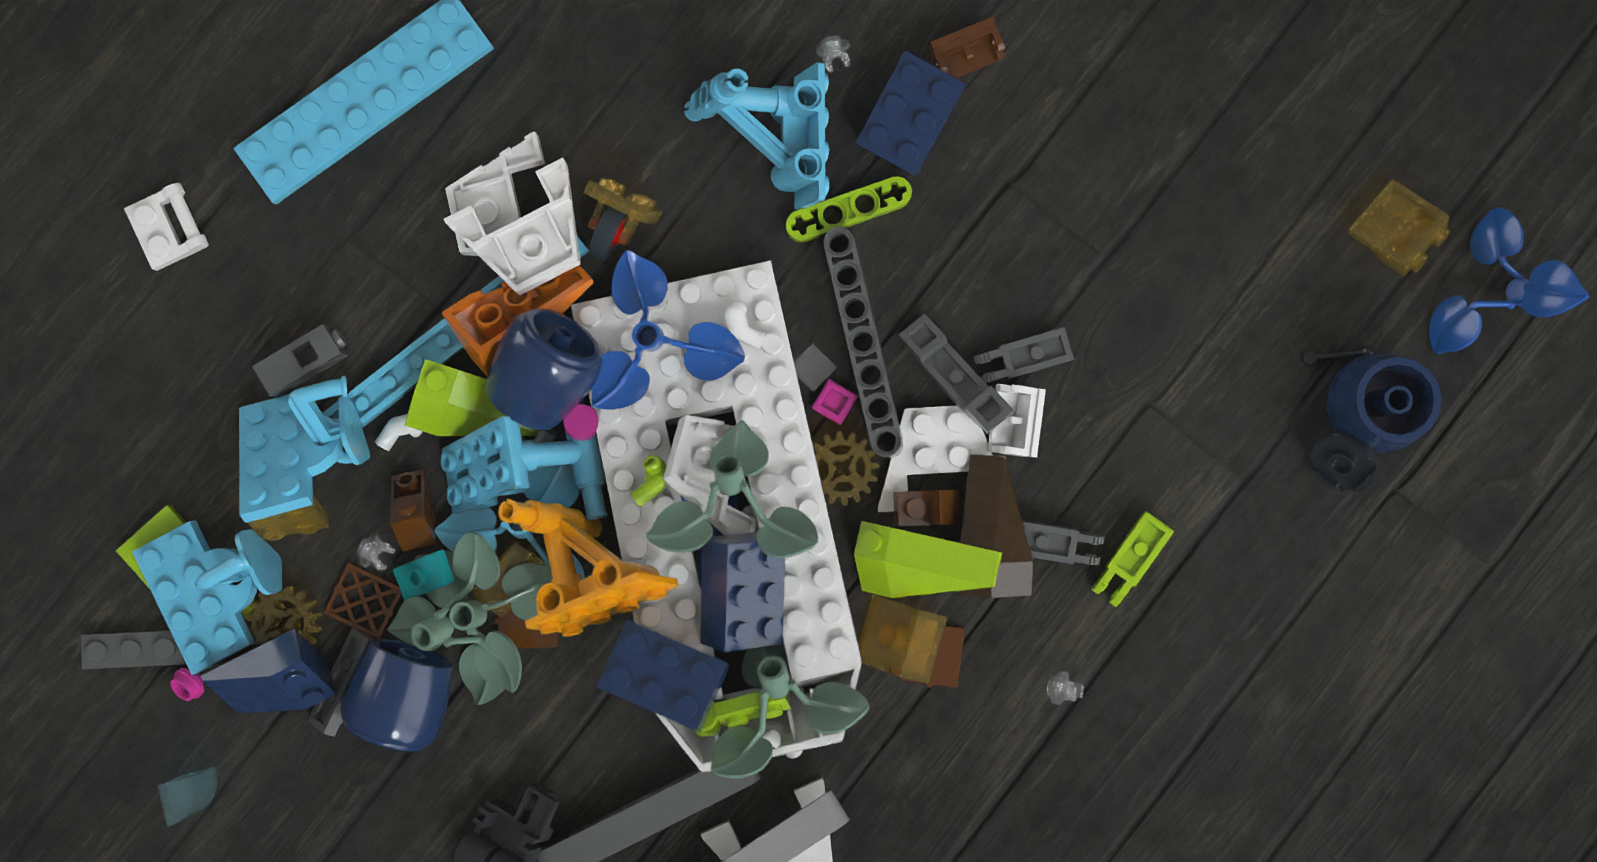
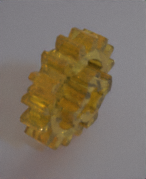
(854, 478)
(275, 611)

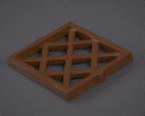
(339, 589)

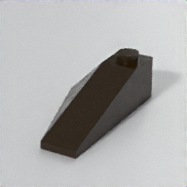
(995, 524)

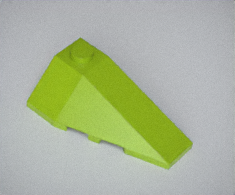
(452, 403)
(912, 564)

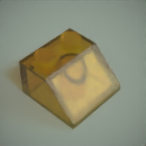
(901, 639)

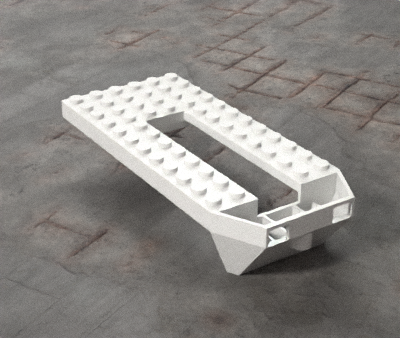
(769, 400)

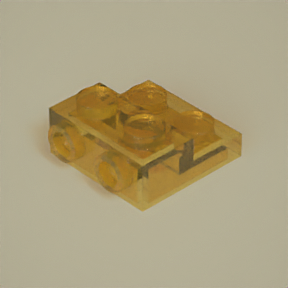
(1400, 228)

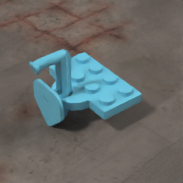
(289, 443)
(200, 592)

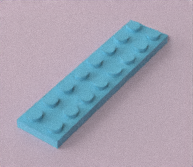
(363, 98)

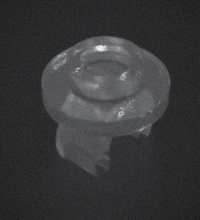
(833, 47)
(370, 549)
(1061, 688)

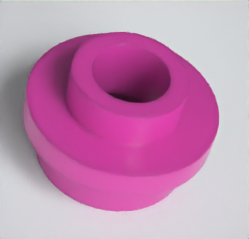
(187, 685)

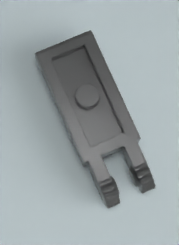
(1028, 355)
(1060, 543)

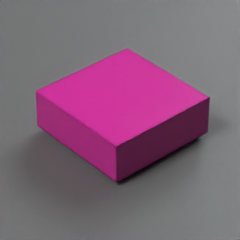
(834, 402)

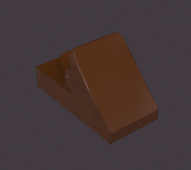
(927, 507)

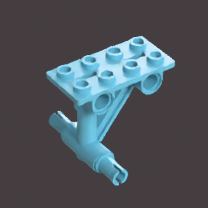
(803, 120)
(498, 462)

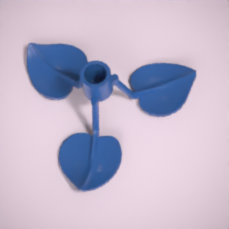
(1548, 291)
(710, 348)

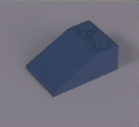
(274, 677)

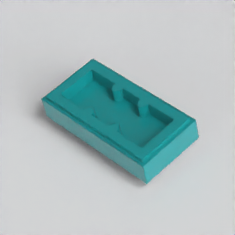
(424, 575)

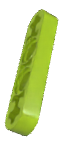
(846, 204)

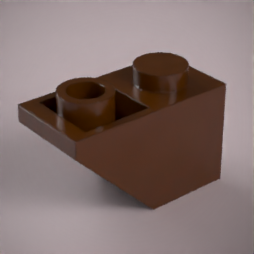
(412, 510)

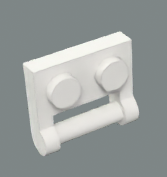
(156, 229)

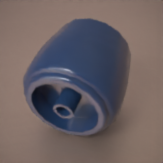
(542, 368)
(1384, 400)
(397, 696)

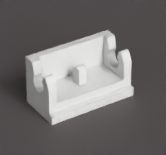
(1021, 430)

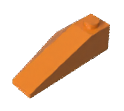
(483, 318)

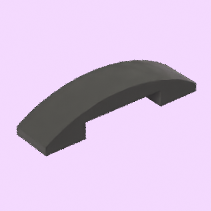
(954, 375)

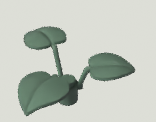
(736, 455)
(520, 585)
(423, 627)
(831, 710)

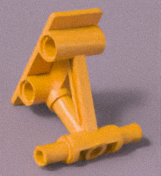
(575, 602)

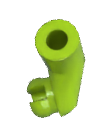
(653, 480)

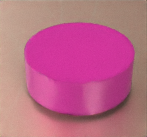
(581, 422)

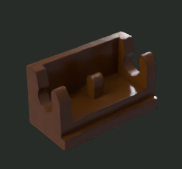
(968, 48)

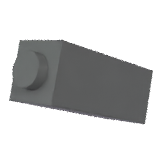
(301, 360)

